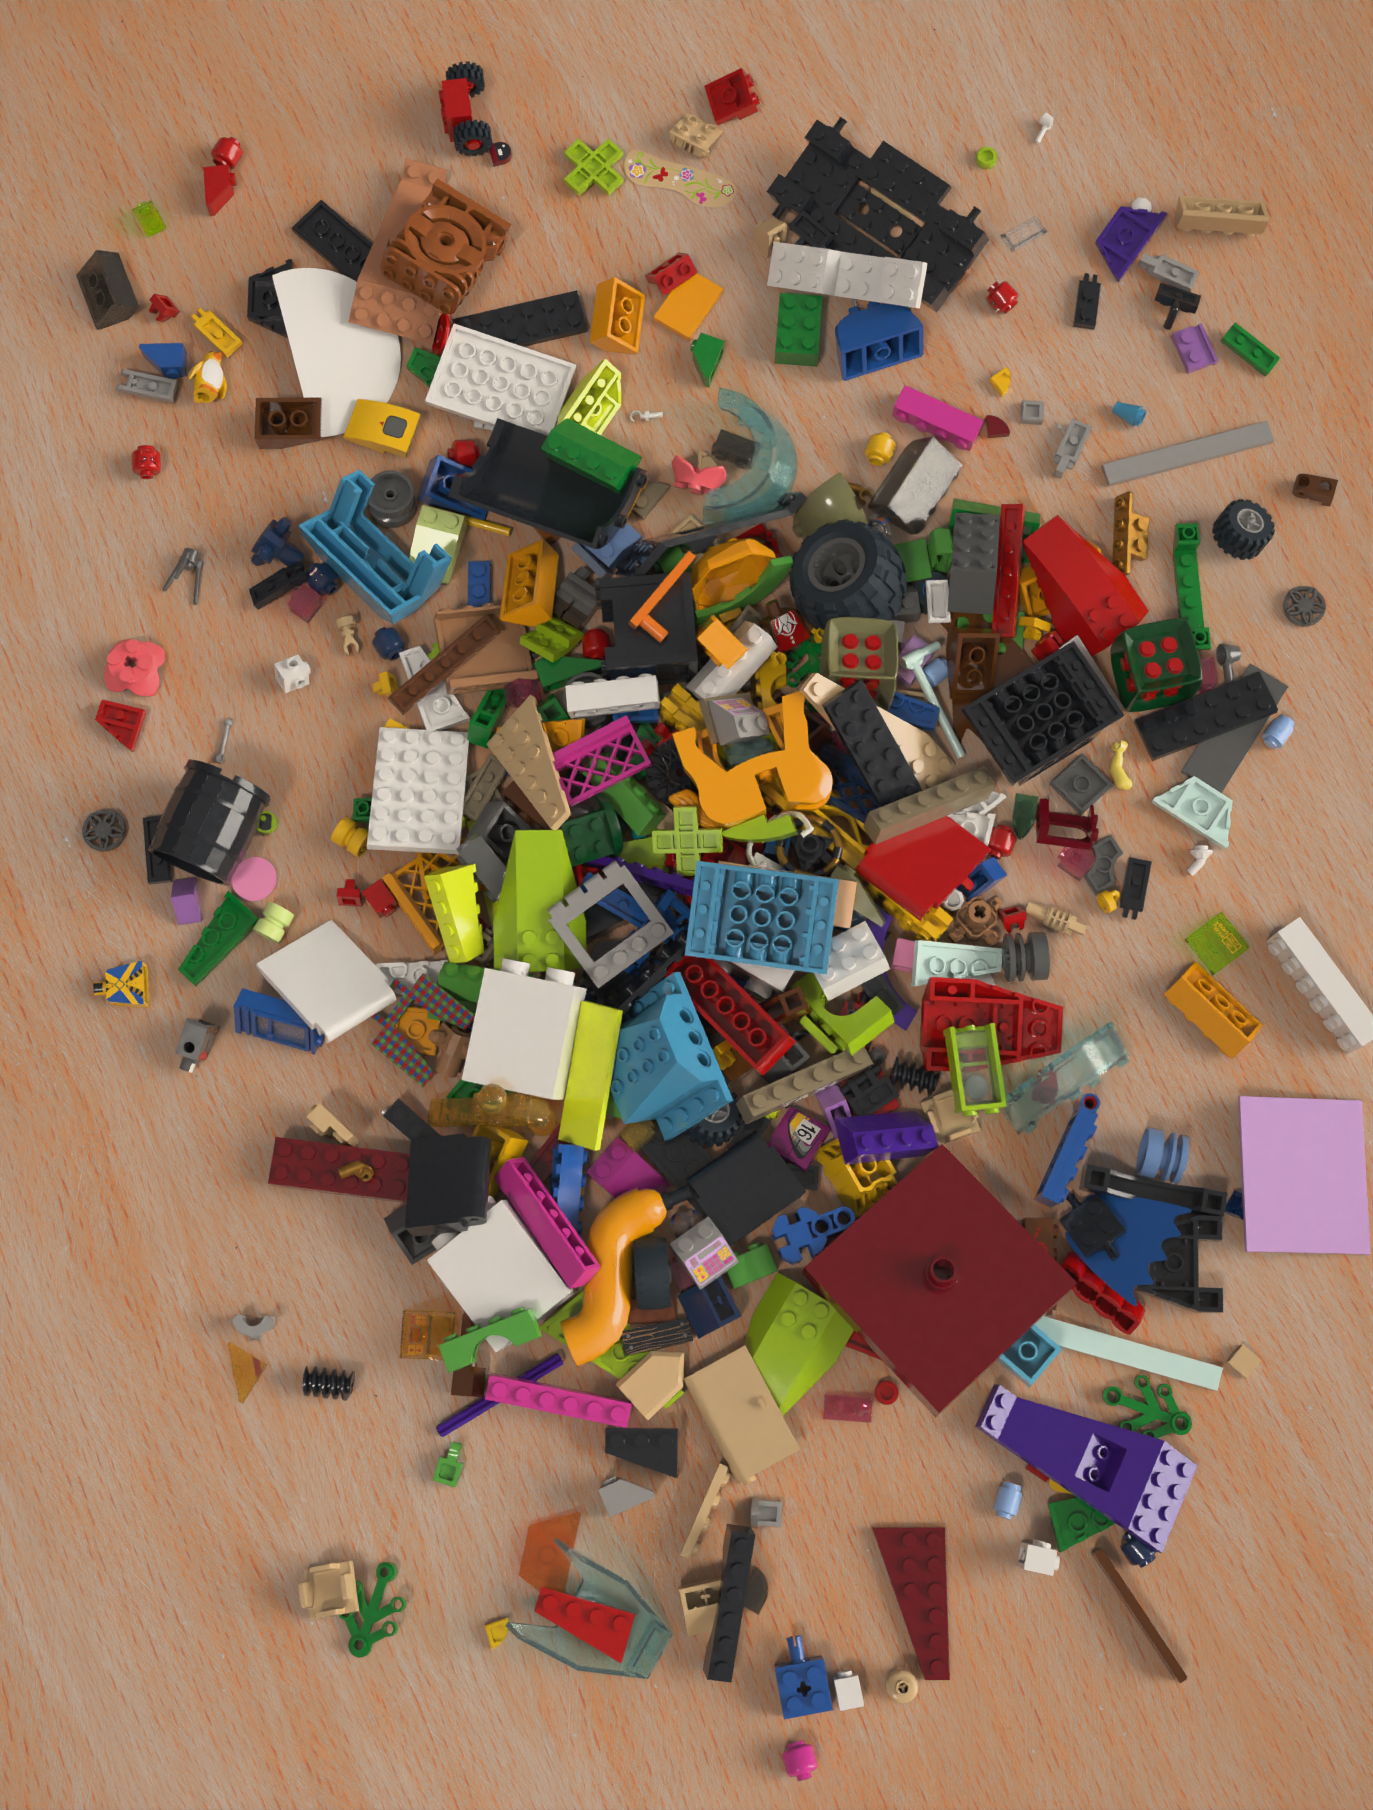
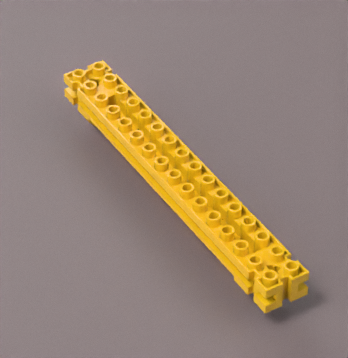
(684, 712)

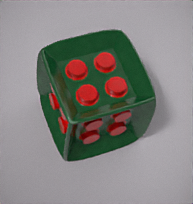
(1156, 665)

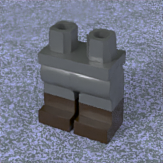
(576, 599)

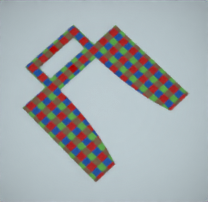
(434, 1000)

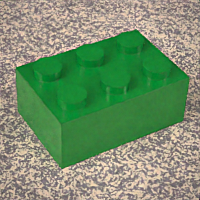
(798, 329)

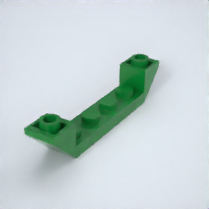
(1187, 582)

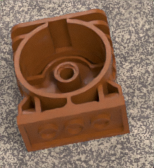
(453, 244)

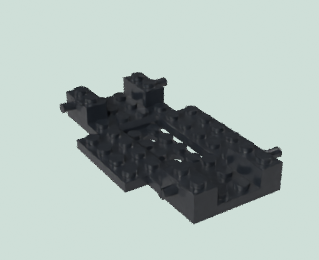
(827, 184)

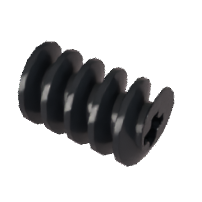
(914, 1076)
(328, 1384)

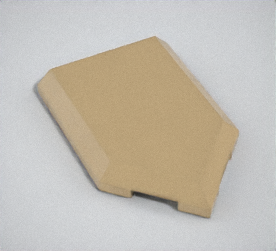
(653, 1381)

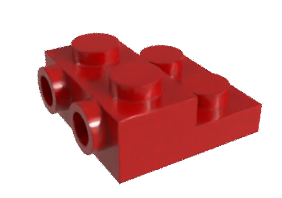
(732, 96)

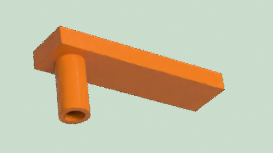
(642, 618)

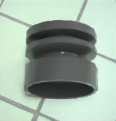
(1028, 956)

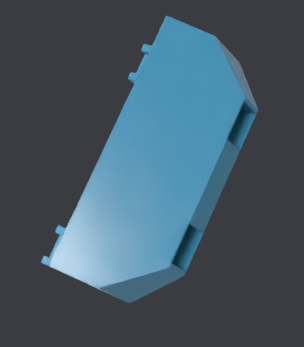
(368, 559)

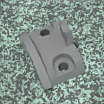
(243, 1326)

